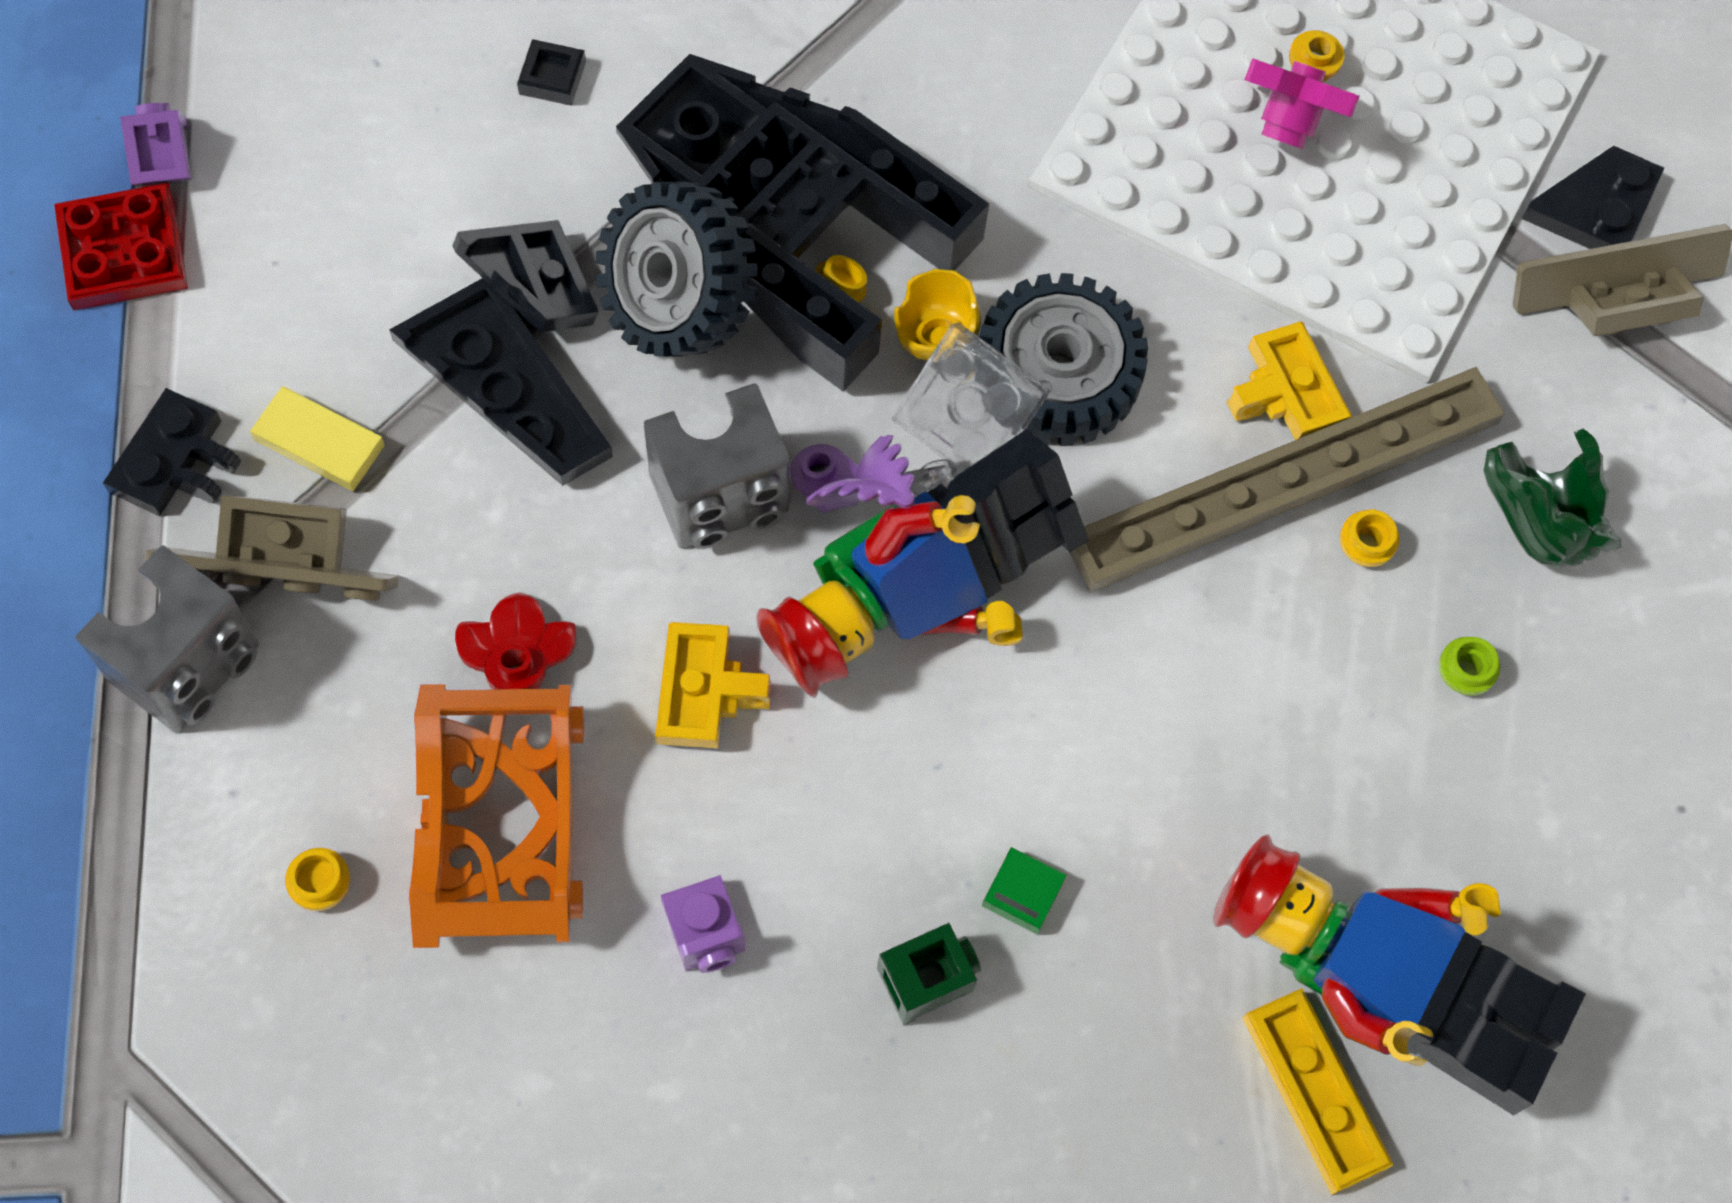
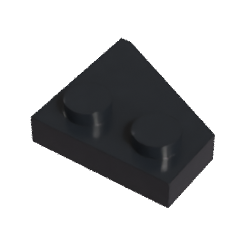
(1598, 201)
(532, 271)

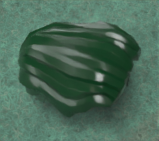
(1556, 513)

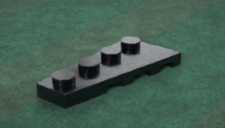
(501, 372)

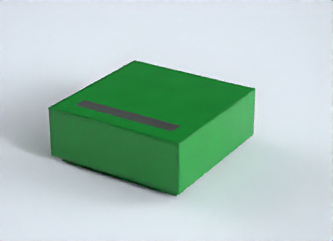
(1024, 890)

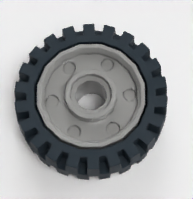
(676, 269)
(1087, 329)

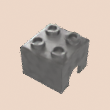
(720, 480)
(181, 651)

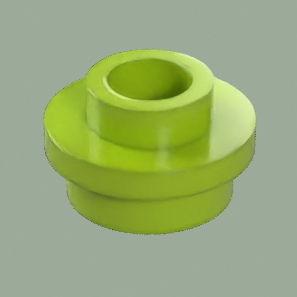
(1477, 652)

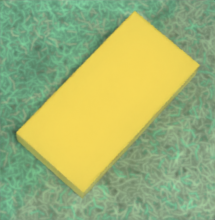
(317, 438)

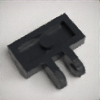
(165, 450)

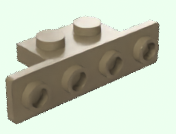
(1628, 281)
(284, 543)

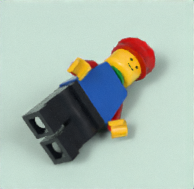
(930, 564)
(1407, 973)

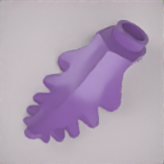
(847, 483)

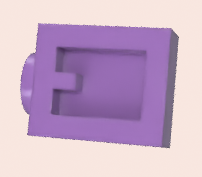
(156, 145)
(704, 925)

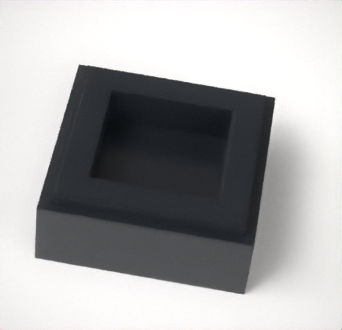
(551, 72)

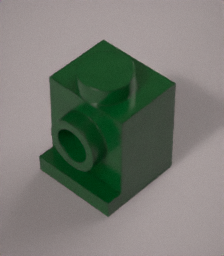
(938, 949)

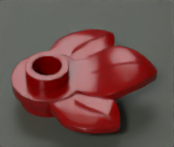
(515, 638)

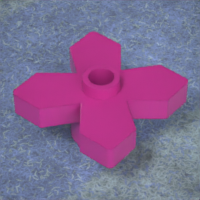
(1297, 100)

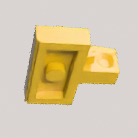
(1289, 383)
(703, 686)

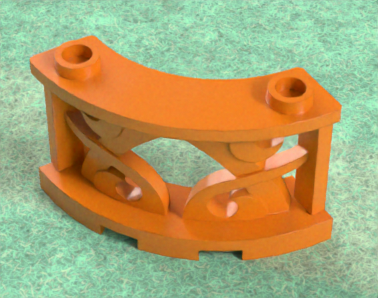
(442, 745)

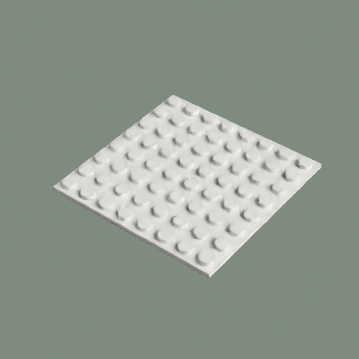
(1381, 212)

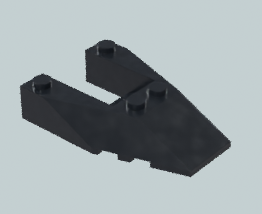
(790, 176)

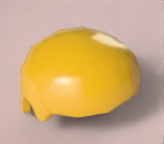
(931, 306)

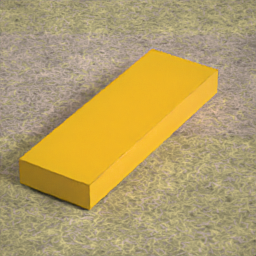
(1317, 1091)

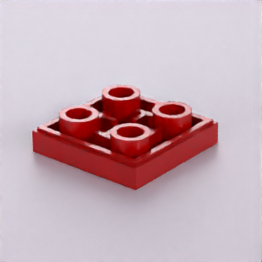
(120, 246)

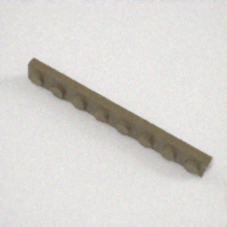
(1285, 478)

